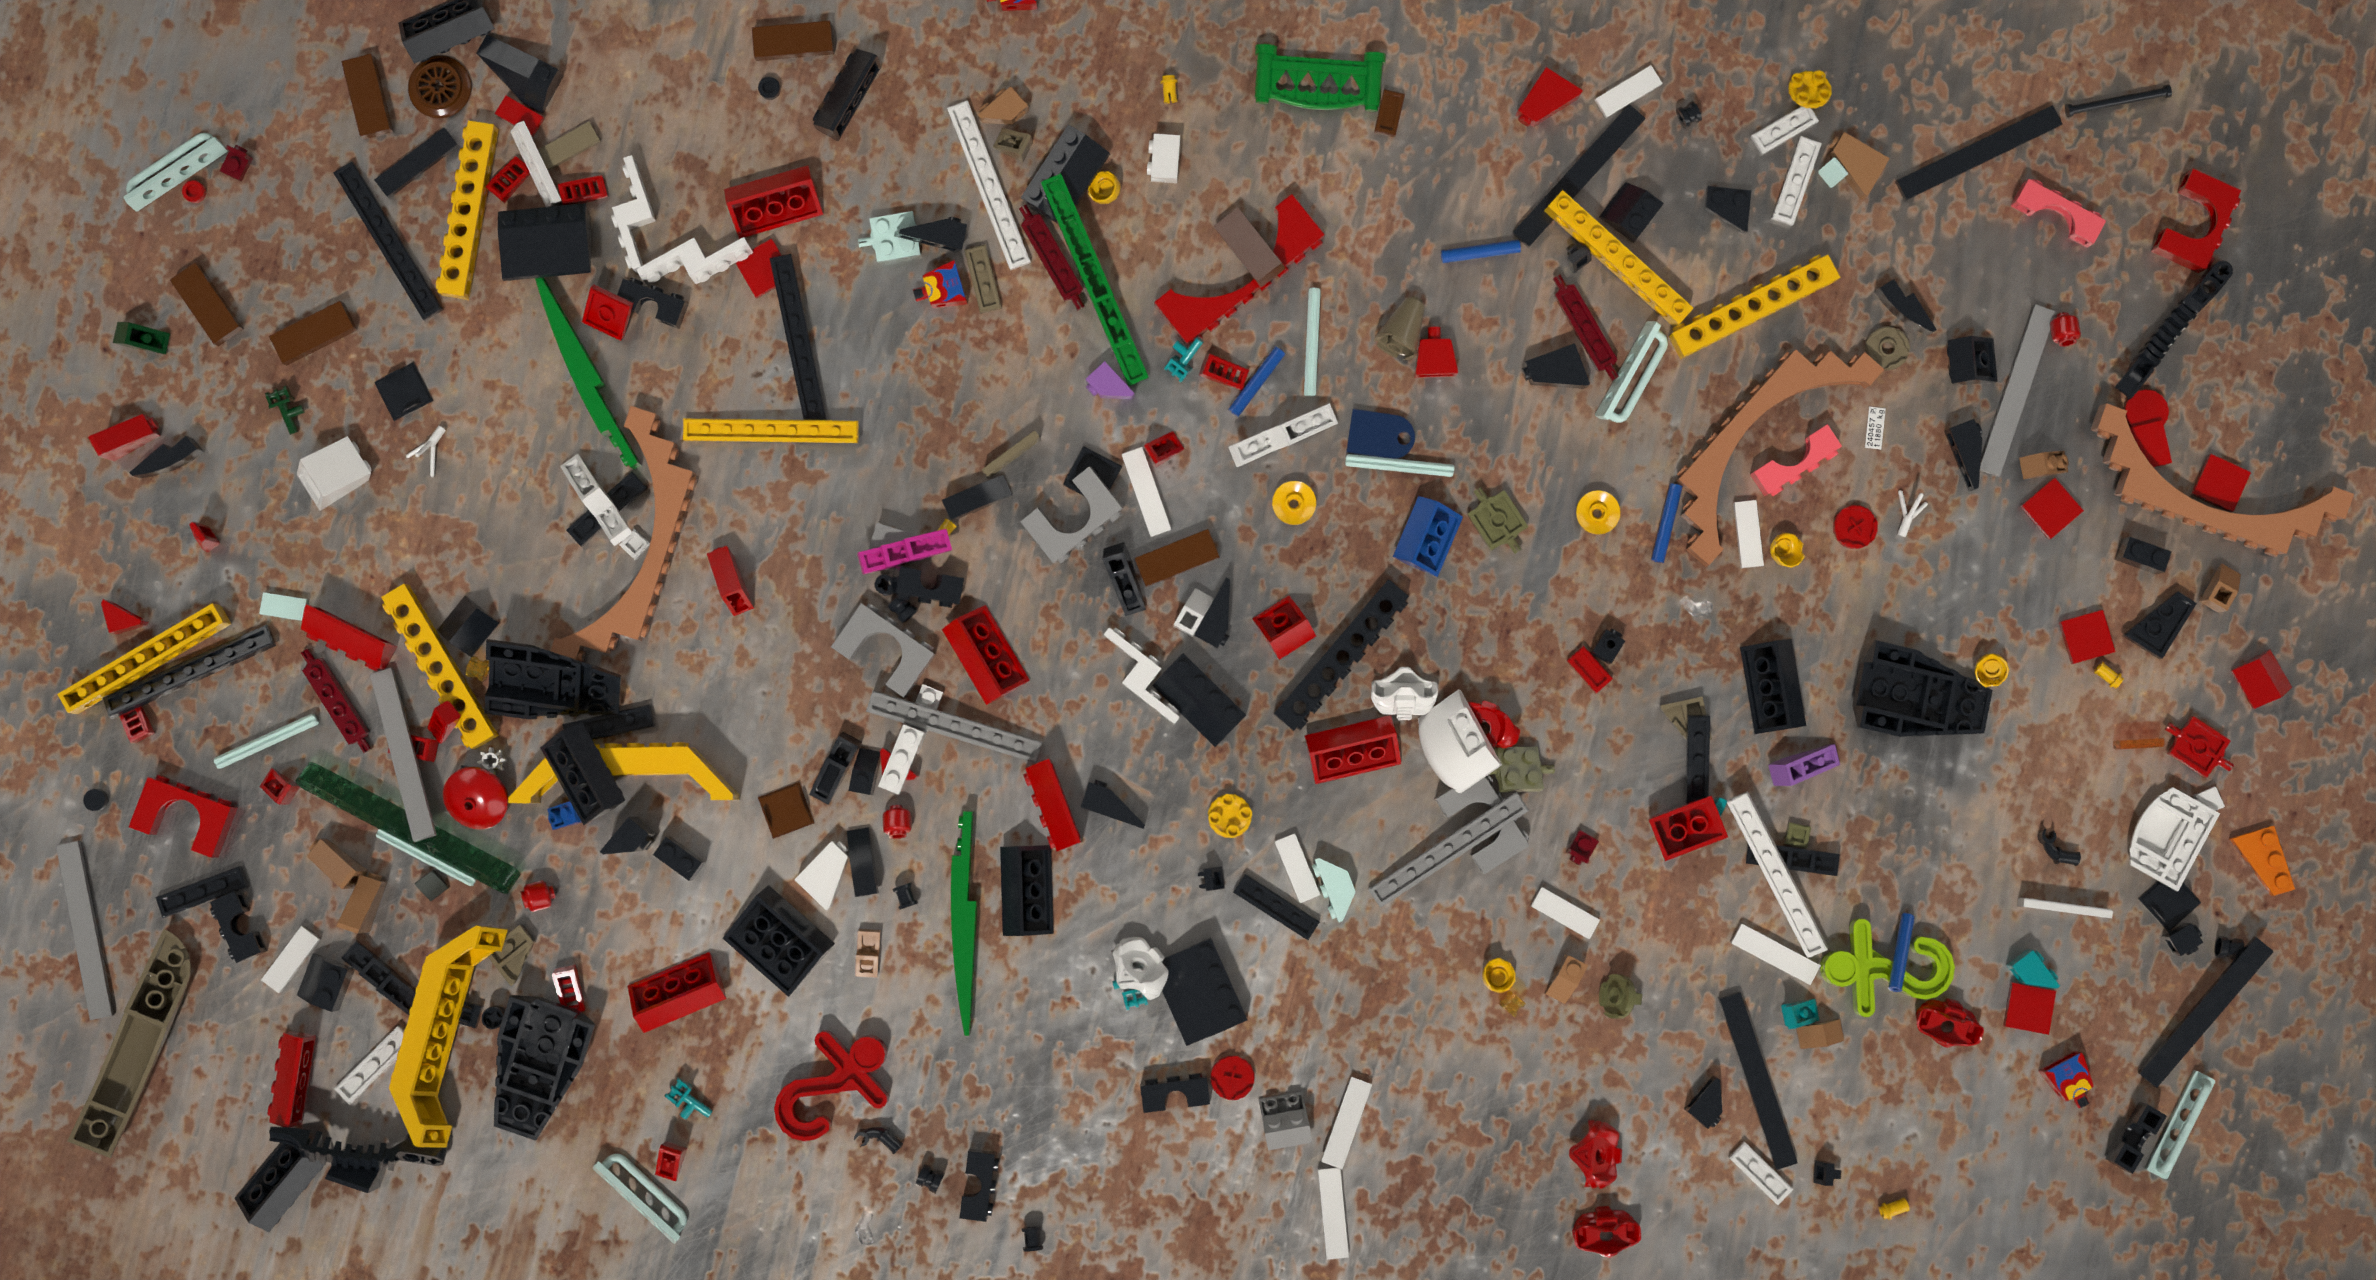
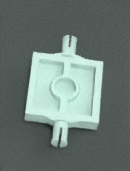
(883, 240)

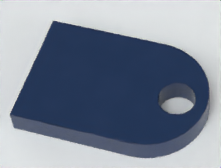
(1377, 434)

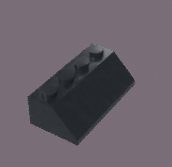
(444, 28)
(847, 94)
(1076, 159)
(1773, 686)
(1199, 700)
(582, 773)
(1026, 890)
(276, 1186)

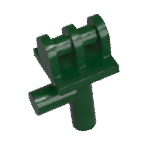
(286, 413)

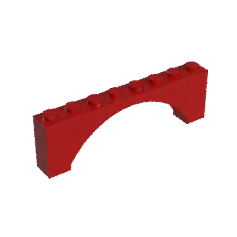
(1195, 315)

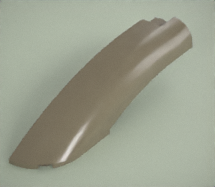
(134, 1047)

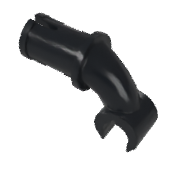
(2056, 853)
(882, 1135)

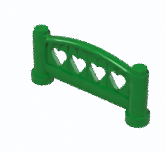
(1272, 67)

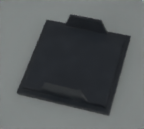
(403, 391)
(2169, 905)

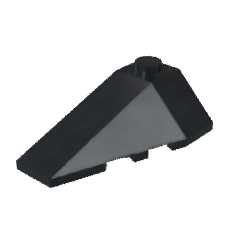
(523, 74)

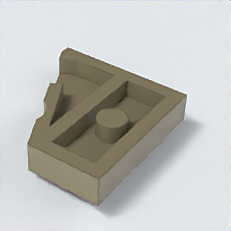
(1678, 712)
(513, 954)

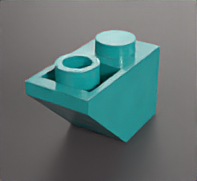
(2030, 970)

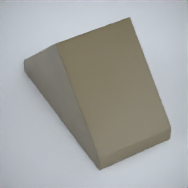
(1013, 144)

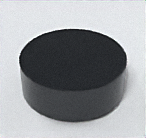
(769, 88)
(95, 800)

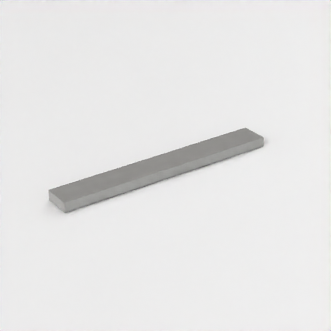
(2016, 390)
(954, 726)
(403, 754)
(1448, 849)
(85, 930)

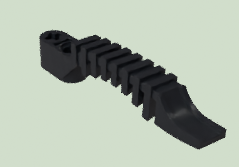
(2168, 331)
(386, 1156)

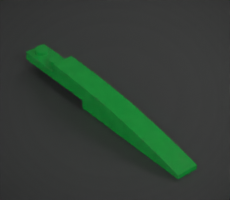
(1094, 279)
(584, 374)
(963, 920)

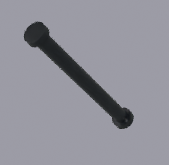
(2071, 109)

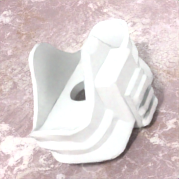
(1404, 694)
(1148, 972)

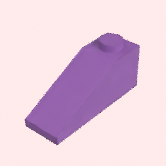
(1803, 766)

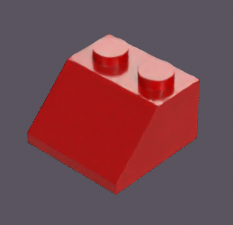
(1284, 627)

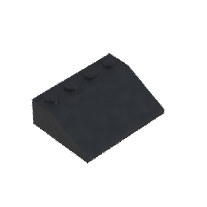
(544, 242)
(778, 940)
(1200, 992)

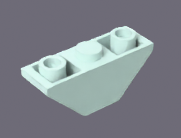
(1336, 886)

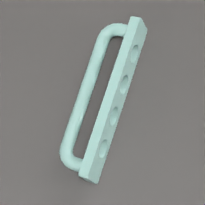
(135, 196)
(1628, 369)
(2204, 1085)
(671, 1233)

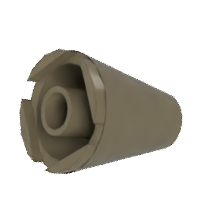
(1402, 329)

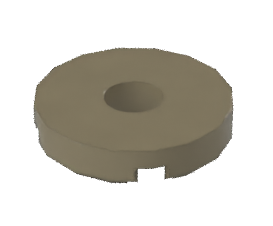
(1898, 341)

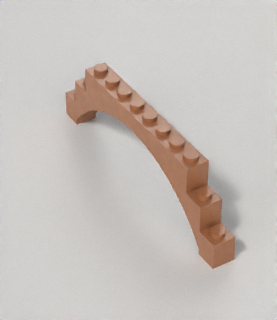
(1705, 474)
(2145, 486)
(671, 494)

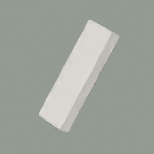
(1628, 91)
(1784, 129)
(1748, 534)
(1297, 868)
(1565, 913)
(290, 959)
(1760, 1173)

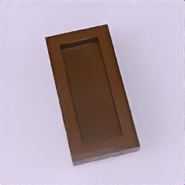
(1389, 113)

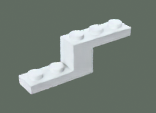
(633, 213)
(696, 263)
(1283, 435)
(596, 499)
(1142, 674)
(908, 744)

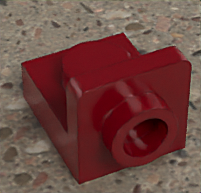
(236, 162)
(1581, 848)

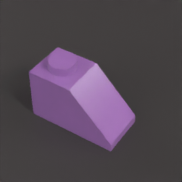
(1108, 384)

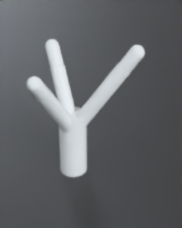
(432, 441)
(1906, 522)

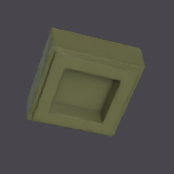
(1797, 835)

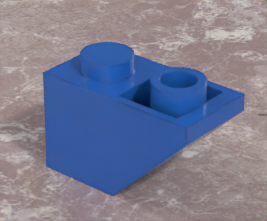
(563, 816)

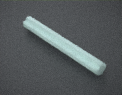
(1312, 341)
(1399, 465)
(266, 741)
(425, 858)

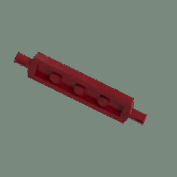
(1052, 257)
(1585, 327)
(335, 701)

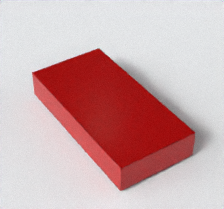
(514, 112)
(1589, 669)

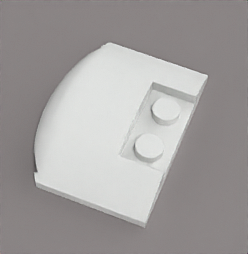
(1456, 743)
(2170, 837)

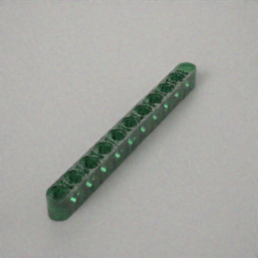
(394, 821)

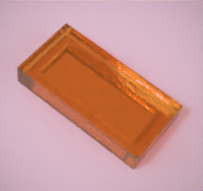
(2138, 743)

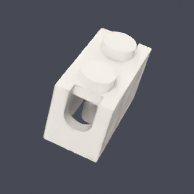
(1165, 158)

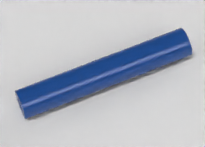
(1480, 251)
(1256, 381)
(1666, 523)
(1901, 952)

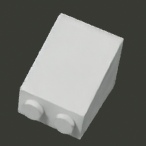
(333, 472)

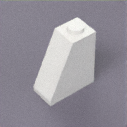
(825, 874)

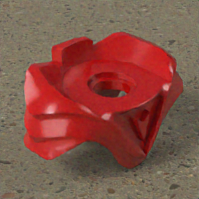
(1502, 730)
(1965, 1029)
(1598, 1154)
(1624, 1230)

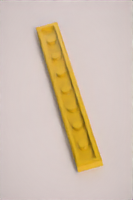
(771, 430)

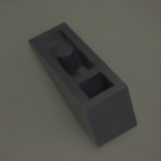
(943, 234)
(1967, 448)
(1124, 578)
(1215, 623)
(1106, 802)

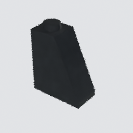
(1557, 369)

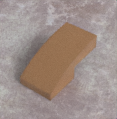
(867, 953)

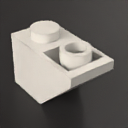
(1193, 612)

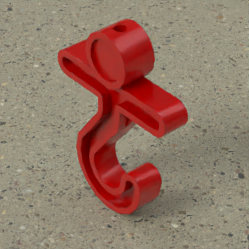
(849, 1074)

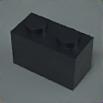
(2143, 555)
(679, 858)

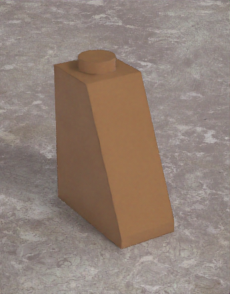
(1860, 161)
(336, 863)
(363, 904)

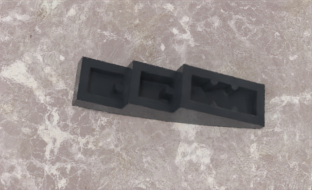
(1804, 860)
(380, 975)

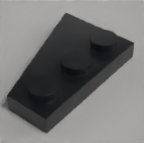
(2161, 626)

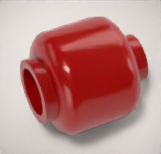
(2065, 329)
(897, 822)
(537, 896)

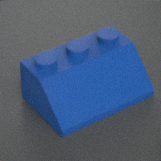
(1428, 536)

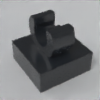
(1578, 257)
(1213, 878)
(470, 1014)
(1825, 1173)

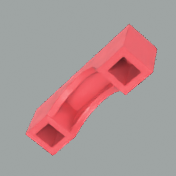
(2082, 224)
(1818, 446)

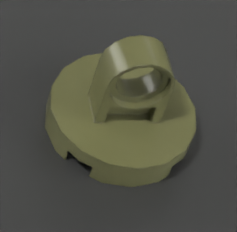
(1618, 996)

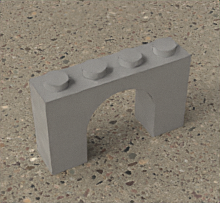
(1103, 508)
(867, 623)
(1508, 839)

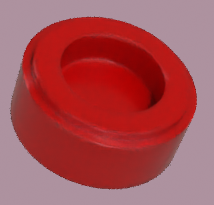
(194, 191)

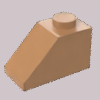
(1566, 978)

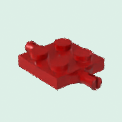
(2199, 747)

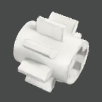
(488, 756)

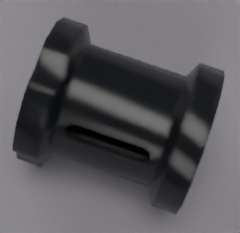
(879, 581)
(905, 896)
(1032, 1238)

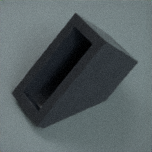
(865, 771)
(1707, 1104)

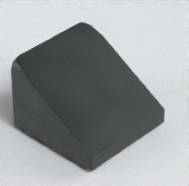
(431, 885)

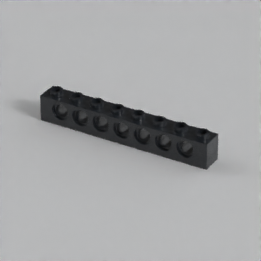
(1388, 592)

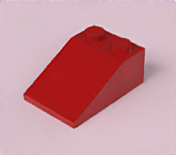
(1688, 827)

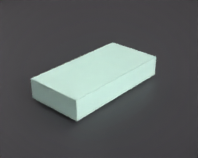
(282, 606)

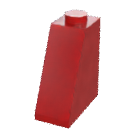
(1547, 98)
(125, 437)
(729, 581)

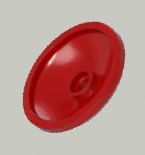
(480, 789)

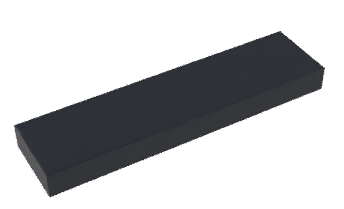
(416, 162)
(622, 495)
(616, 724)
(1697, 757)
(201, 892)
(1276, 907)

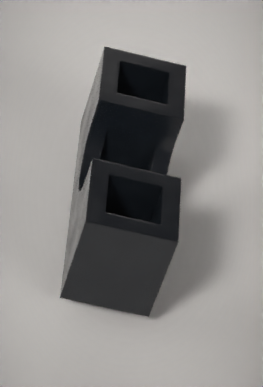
(670, 308)
(907, 584)
(227, 912)
(1155, 1092)
(2128, 1146)
(978, 1205)

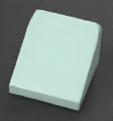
(1833, 172)

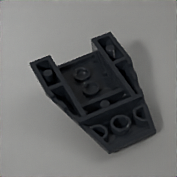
(542, 683)
(1916, 695)
(537, 1061)

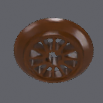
(455, 103)

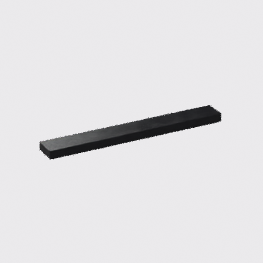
(1978, 153)
(1581, 172)
(388, 241)
(798, 337)
(189, 671)
(2205, 1011)
(1757, 1081)

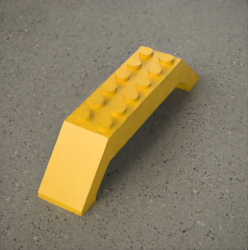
(637, 760)
(432, 1031)

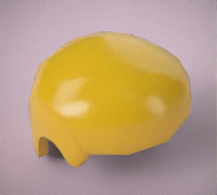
(1104, 188)
(1787, 550)
(1991, 670)
(1498, 975)

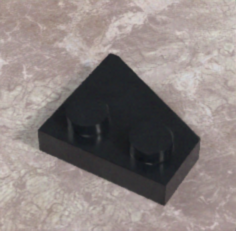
(1730, 205)

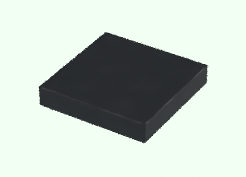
(1104, 467)

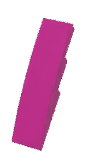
(904, 551)

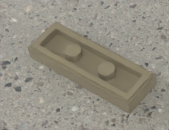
(569, 146)
(982, 279)
(1011, 454)

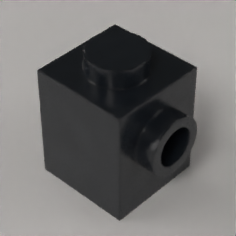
(1608, 646)
(2183, 939)

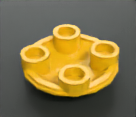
(1810, 89)
(1229, 815)

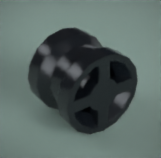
(1689, 114)

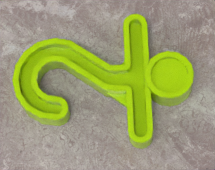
(1865, 965)

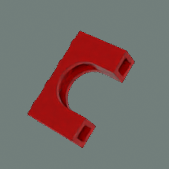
(2219, 202)
(214, 814)

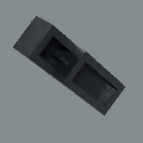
(1905, 308)
(168, 458)
(976, 498)
(835, 767)
(862, 862)

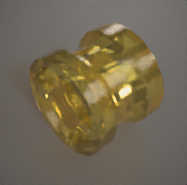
(477, 668)
(1512, 1003)

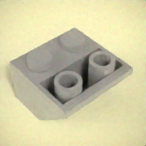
(1285, 1120)

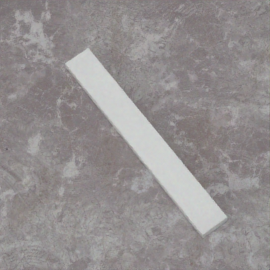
(988, 185)
(1777, 874)

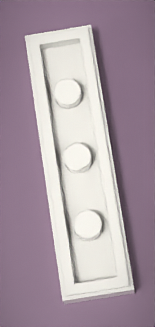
(535, 165)
(1796, 181)
(1146, 492)
(2064, 907)
(1775, 954)
(371, 1067)
(1346, 1123)
(1333, 1213)

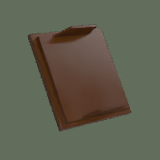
(786, 810)

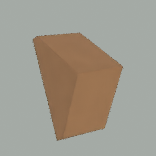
(1820, 1034)

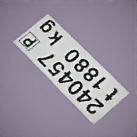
(1875, 428)

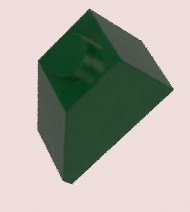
(141, 337)

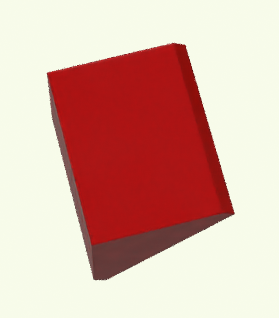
(2262, 679)

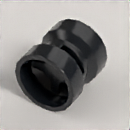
(903, 609)
(2228, 948)
(491, 1017)
(929, 1178)

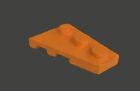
(2265, 856)

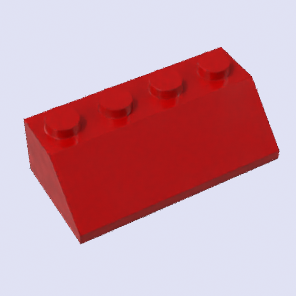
(773, 201)
(347, 637)
(985, 654)
(1353, 749)
(1053, 804)
(676, 992)
(292, 1079)

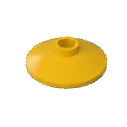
(1294, 491)
(1605, 504)

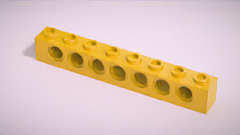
(1618, 259)
(1825, 275)
(461, 286)
(392, 605)
(144, 658)

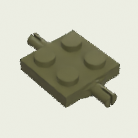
(1497, 520)
(1520, 769)

